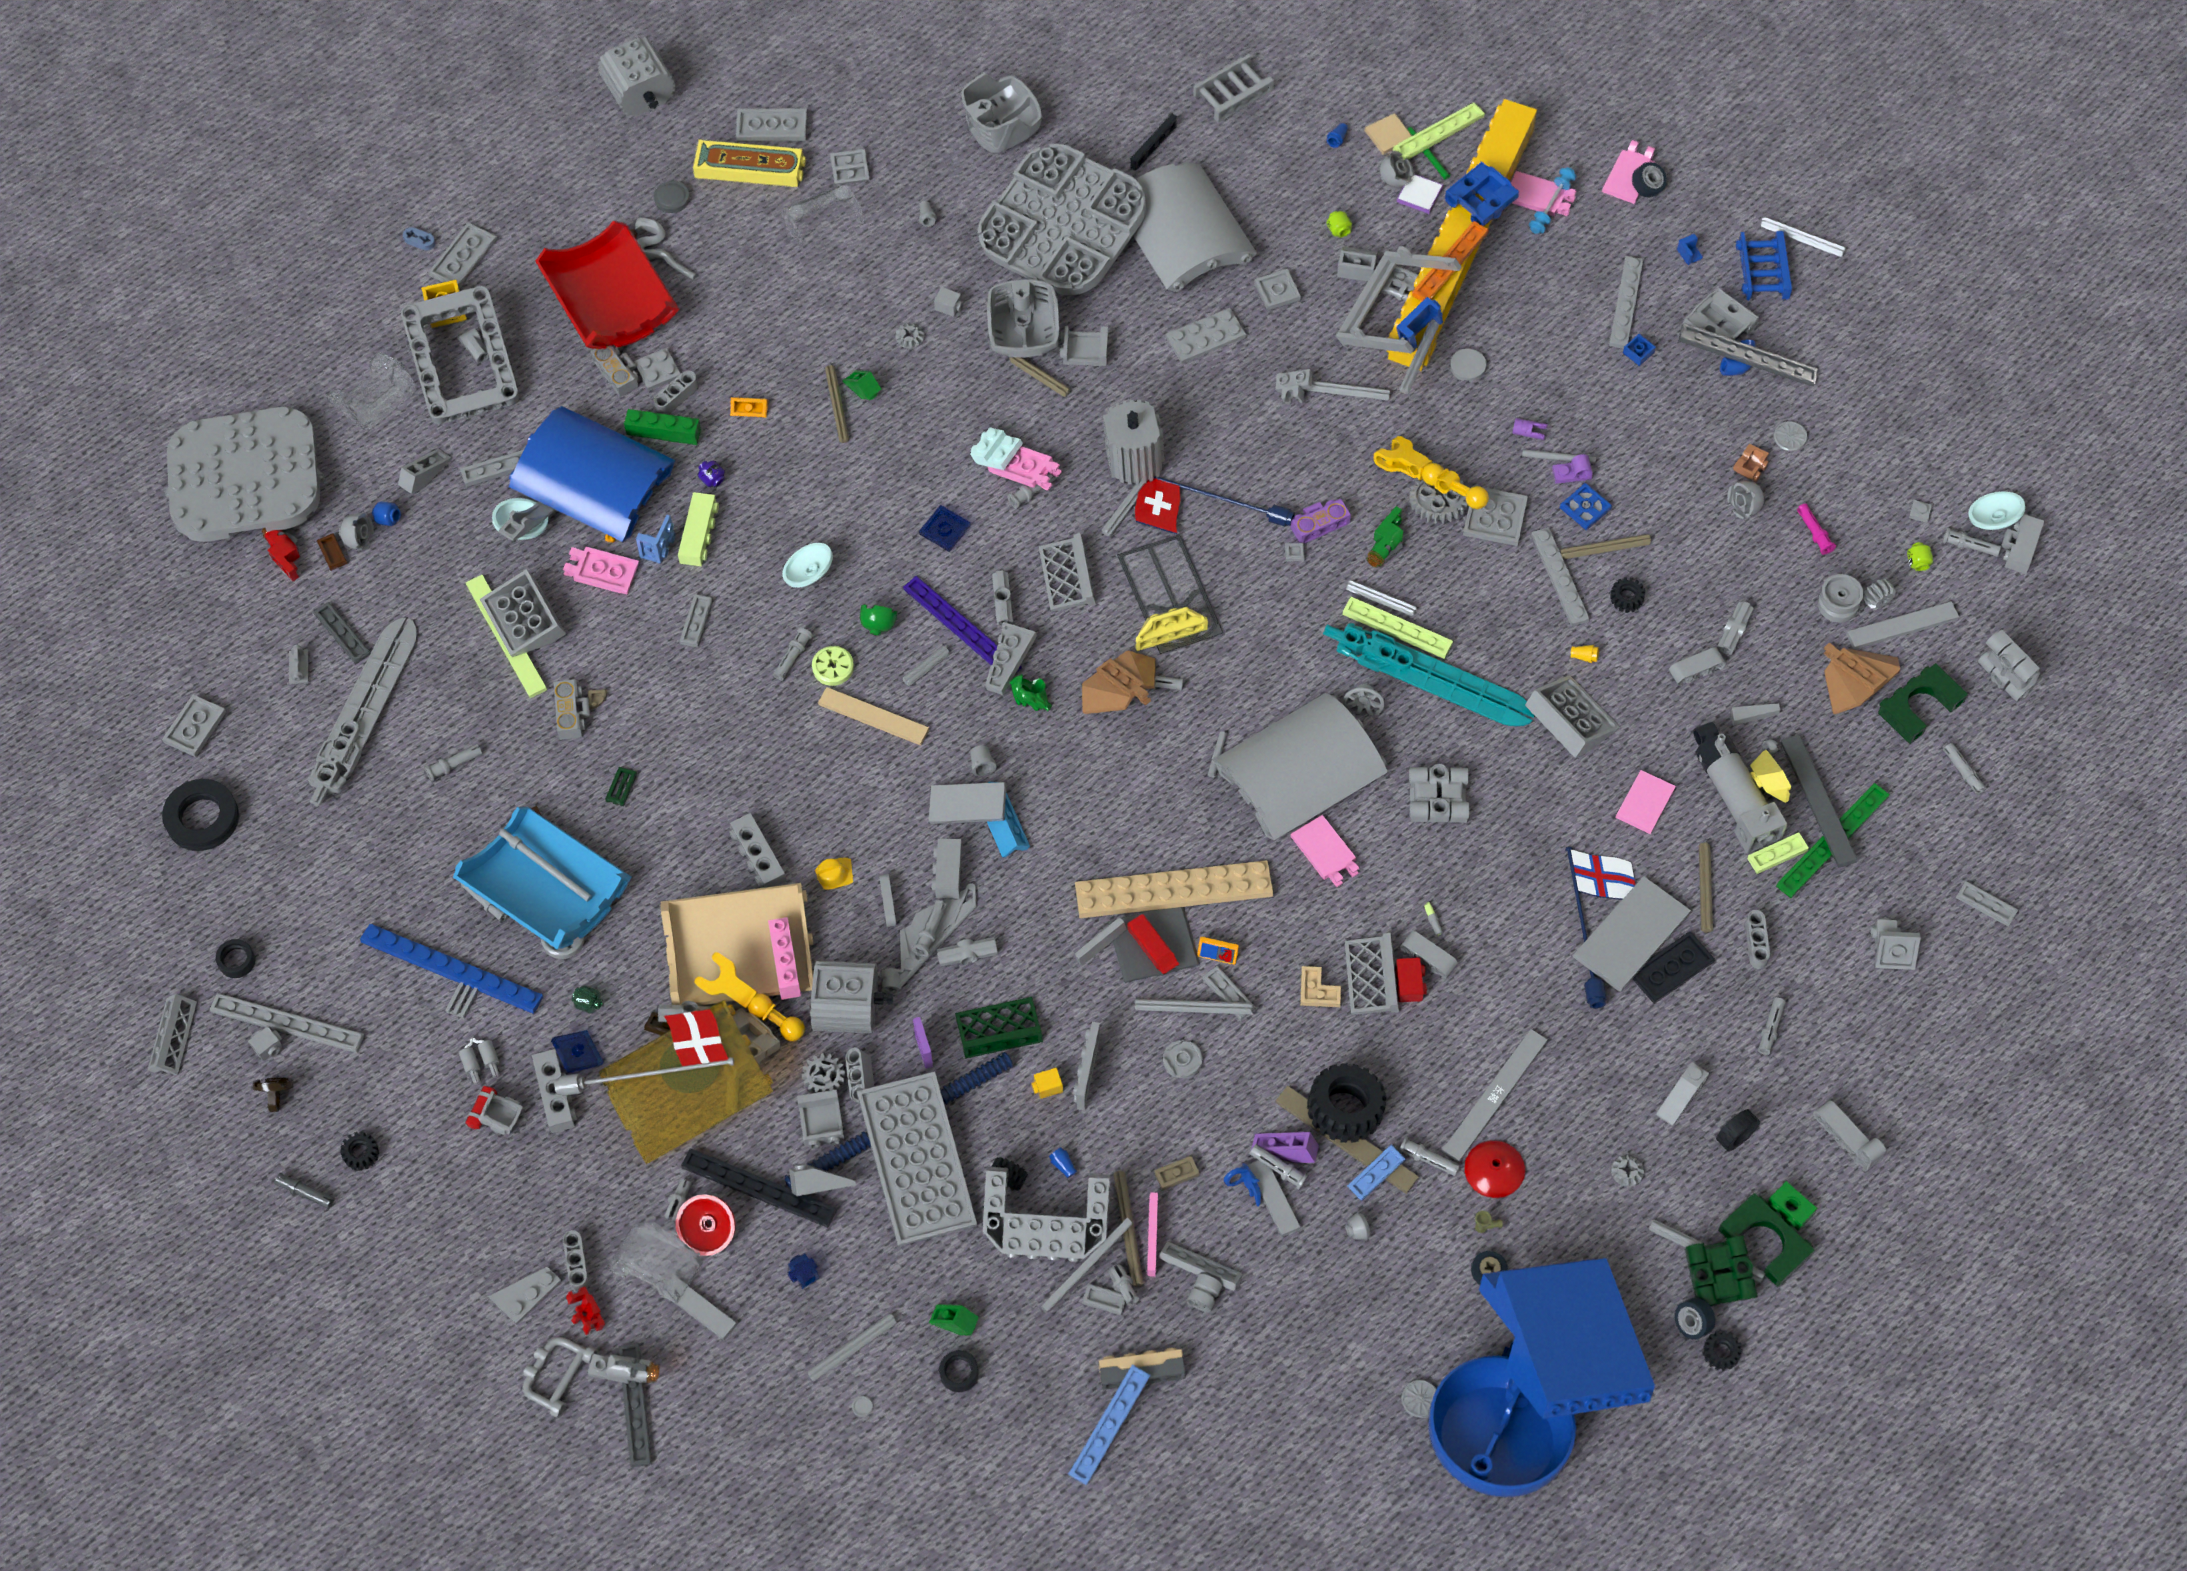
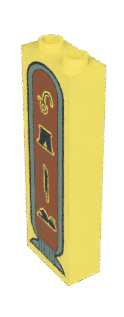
(749, 163)

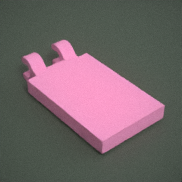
(1620, 179)
(1538, 192)
(1029, 468)
(602, 569)
(1325, 850)

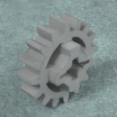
(829, 1067)

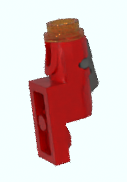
(283, 550)

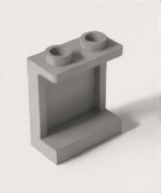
(1084, 347)
(820, 1119)

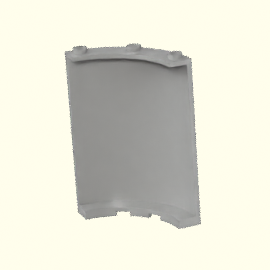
(1187, 226)
(1302, 764)

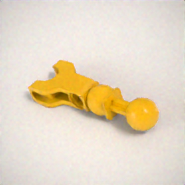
(758, 1004)

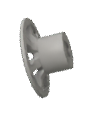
(1364, 698)

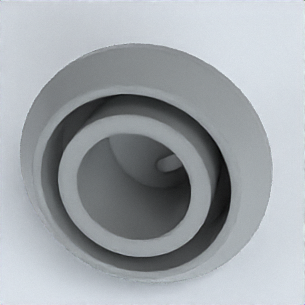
(1358, 1227)

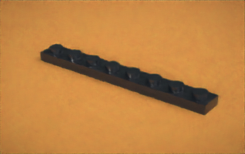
(758, 1188)

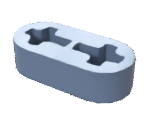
(418, 240)

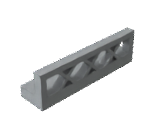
(165, 1032)

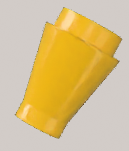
(1586, 653)

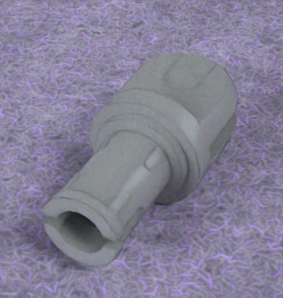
(678, 1198)
(1123, 1284)

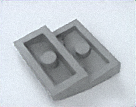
(849, 166)

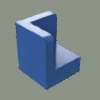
(1688, 249)

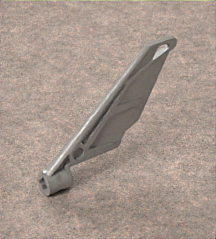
(952, 917)

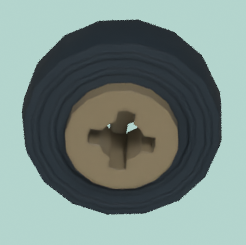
(1485, 1259)

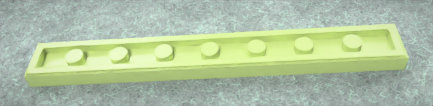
(521, 663)

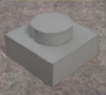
(1920, 511)

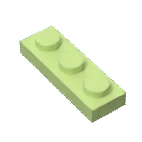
(1777, 853)

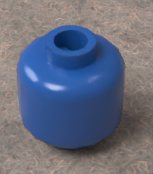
(386, 513)

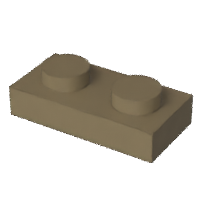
(1176, 1173)

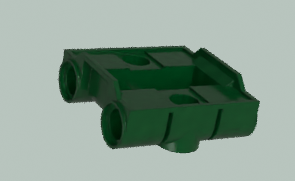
(1726, 1286)

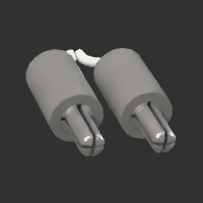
(470, 1061)

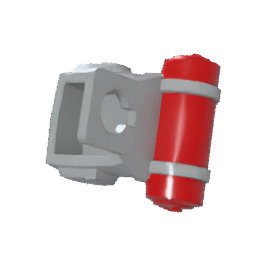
(493, 1111)

